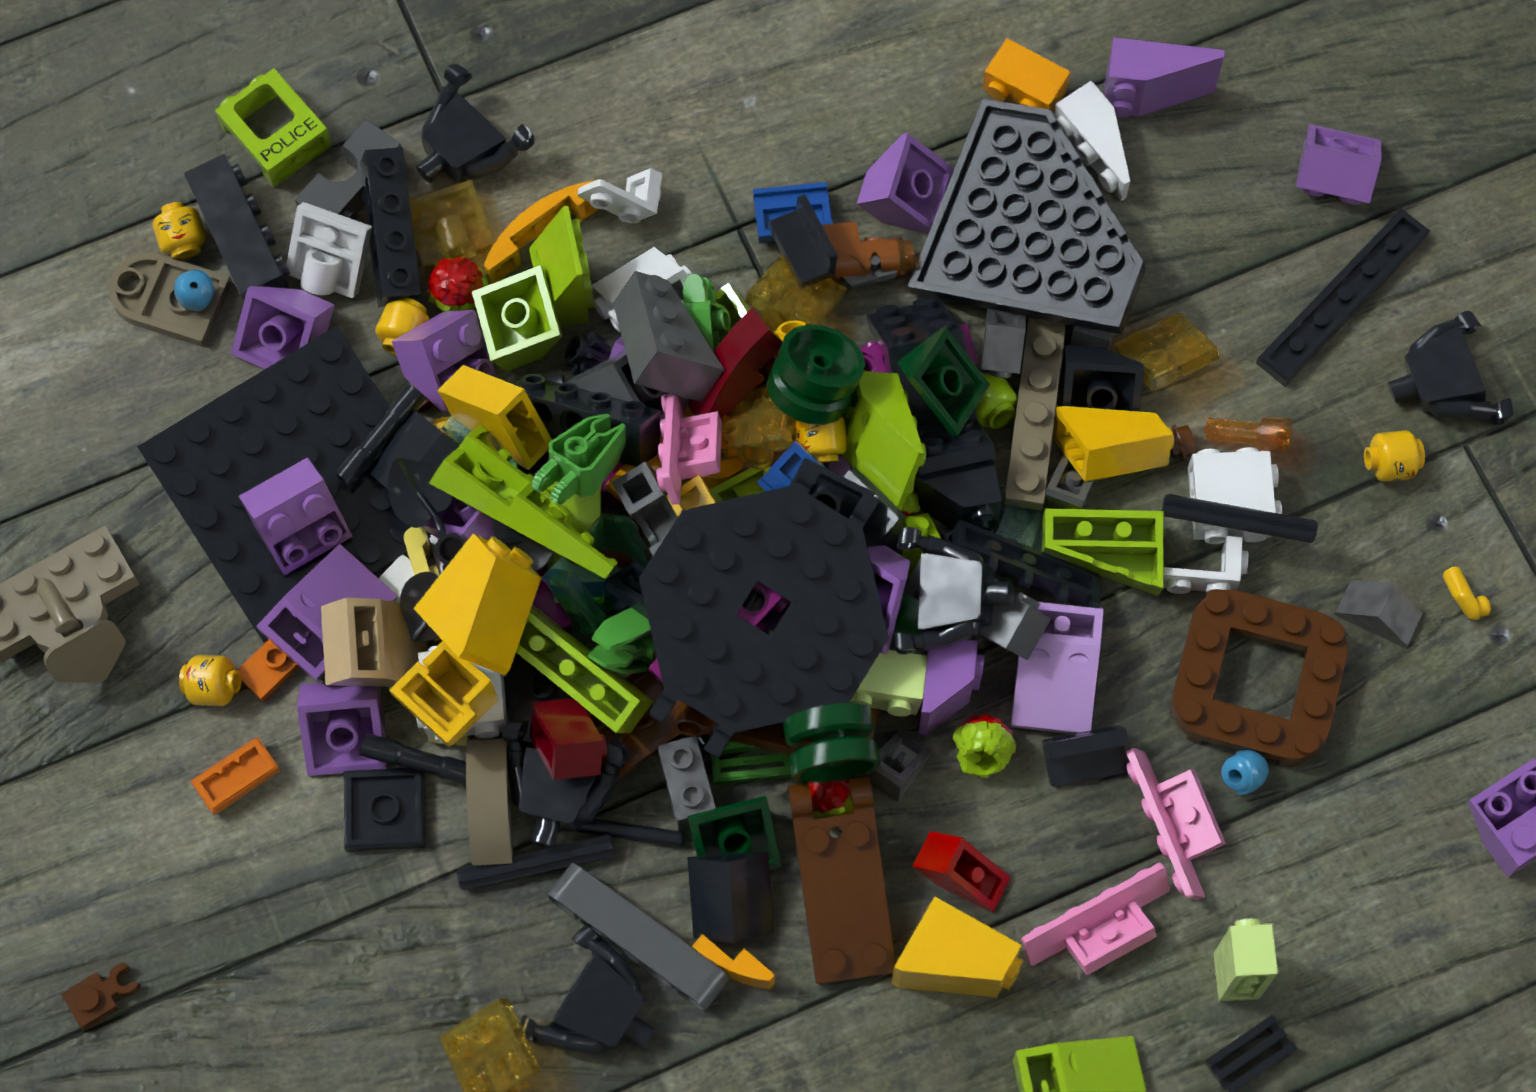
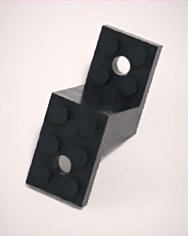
(899, 333)

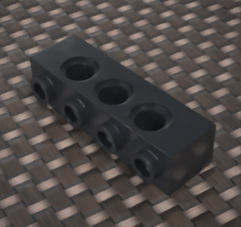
(391, 224)
(566, 405)

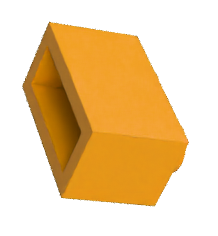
(1025, 77)

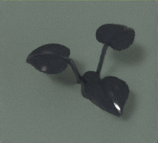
(414, 504)

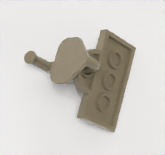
(58, 599)

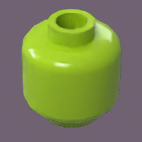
(997, 404)

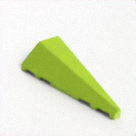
(494, 486)

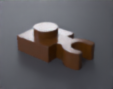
(94, 998)

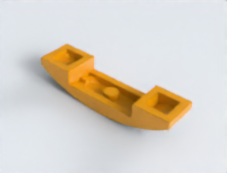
(505, 255)

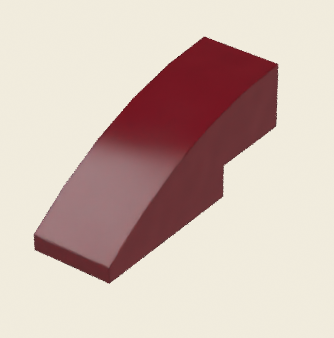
(741, 355)

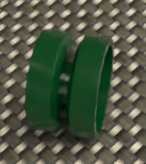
(815, 374)
(831, 743)

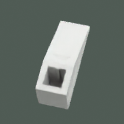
(1094, 131)

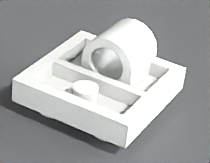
(327, 251)

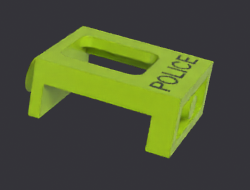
(288, 147)

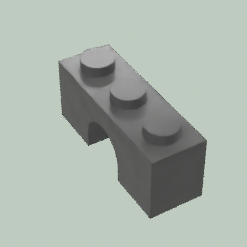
(347, 196)
(646, 503)

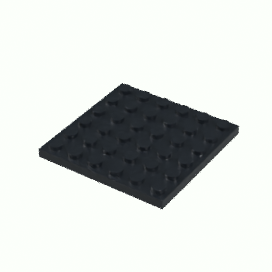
(301, 407)

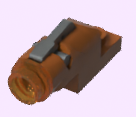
(870, 259)

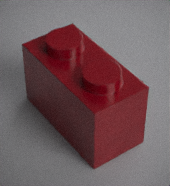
(567, 739)

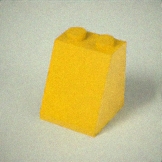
(482, 602)
(957, 955)

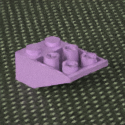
(1059, 679)

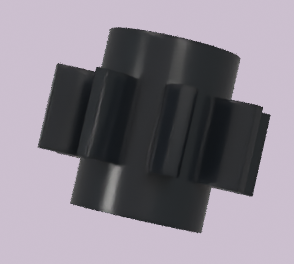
(586, 352)

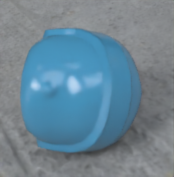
(194, 299)
(1245, 772)

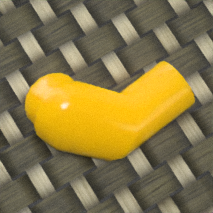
(1463, 595)

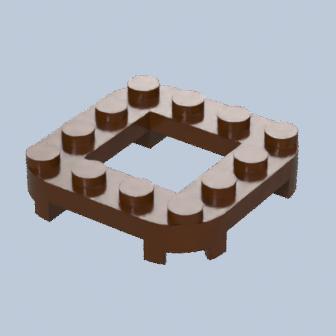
(1247, 729)

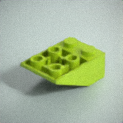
(566, 268)
(884, 436)
(1080, 1067)

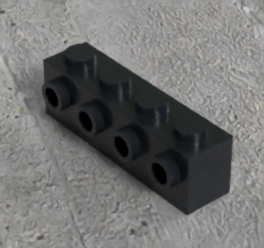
(235, 225)

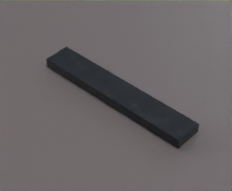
(1342, 297)

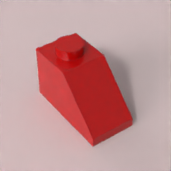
(961, 870)

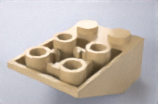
(366, 643)

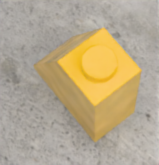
(501, 409)
(1111, 441)

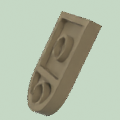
(154, 301)

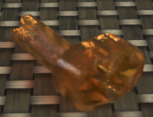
(1270, 434)

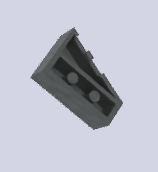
(663, 340)
(1013, 626)

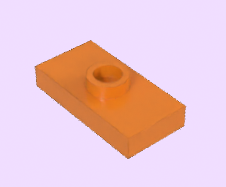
(266, 670)
(235, 776)

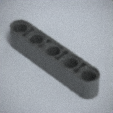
(638, 937)

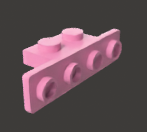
(689, 446)
(1182, 819)
(1102, 926)

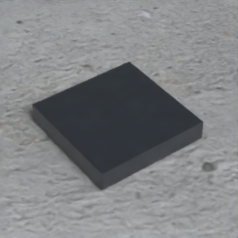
(384, 809)

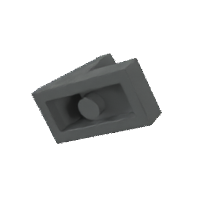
(1067, 488)

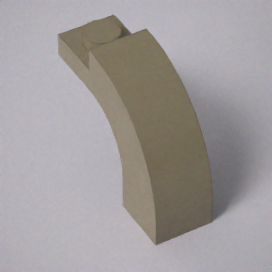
(489, 801)

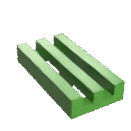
(749, 775)

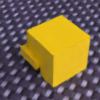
(445, 693)

